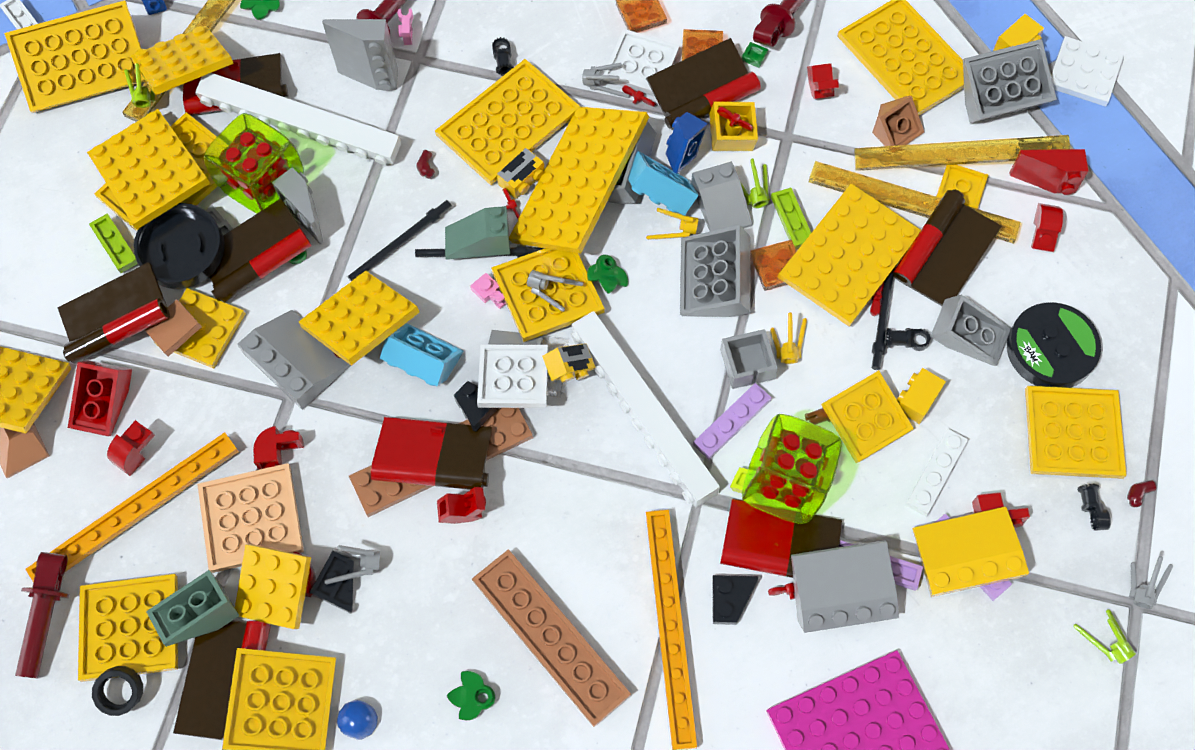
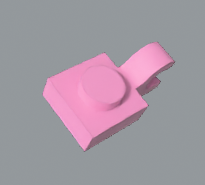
(405, 30)
(488, 289)

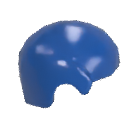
(357, 719)

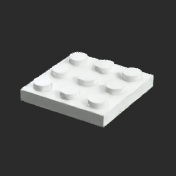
(639, 59)
(1086, 71)
(512, 376)

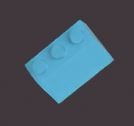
(661, 184)
(420, 354)

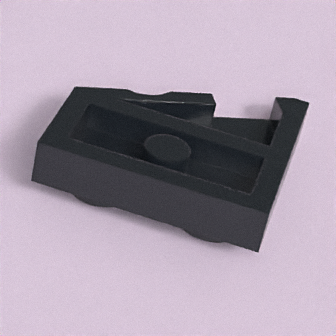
(466, 399)
(337, 593)
(730, 597)

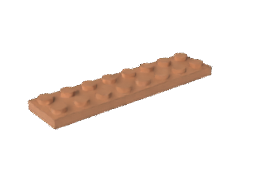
(508, 431)
(551, 638)

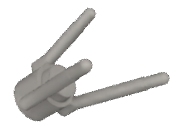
(592, 78)
(540, 281)
(368, 558)
(1146, 595)

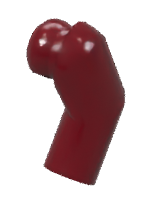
(423, 165)
(1137, 492)

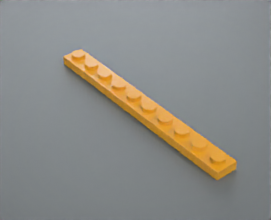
(144, 502)
(671, 631)

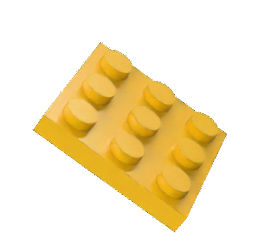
(218, 325)
(867, 416)
(272, 586)

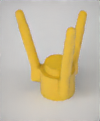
(687, 224)
(789, 352)

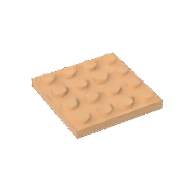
(249, 510)

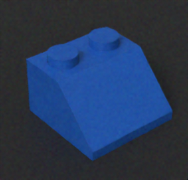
(684, 141)

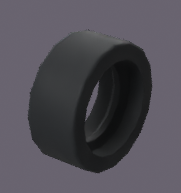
(104, 704)

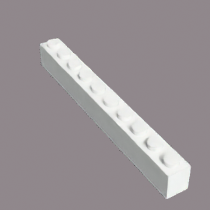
(299, 118)
(645, 411)

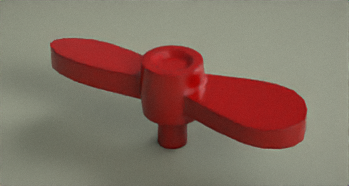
(638, 96)
(734, 118)
(511, 203)
(875, 307)
(788, 589)

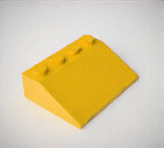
(970, 552)

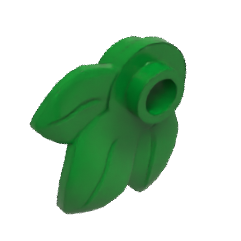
(260, 8)
(608, 275)
(467, 696)

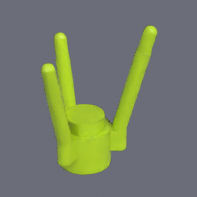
(140, 96)
(759, 196)
(1121, 648)

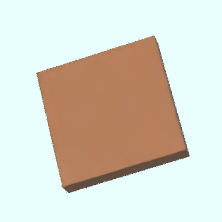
(175, 330)

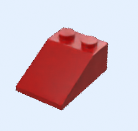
(1051, 169)
(98, 397)

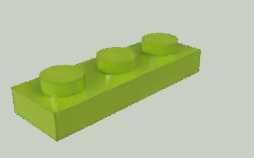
(791, 216)
(113, 243)

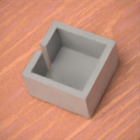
(748, 358)

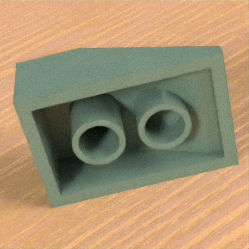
(478, 234)
(193, 610)

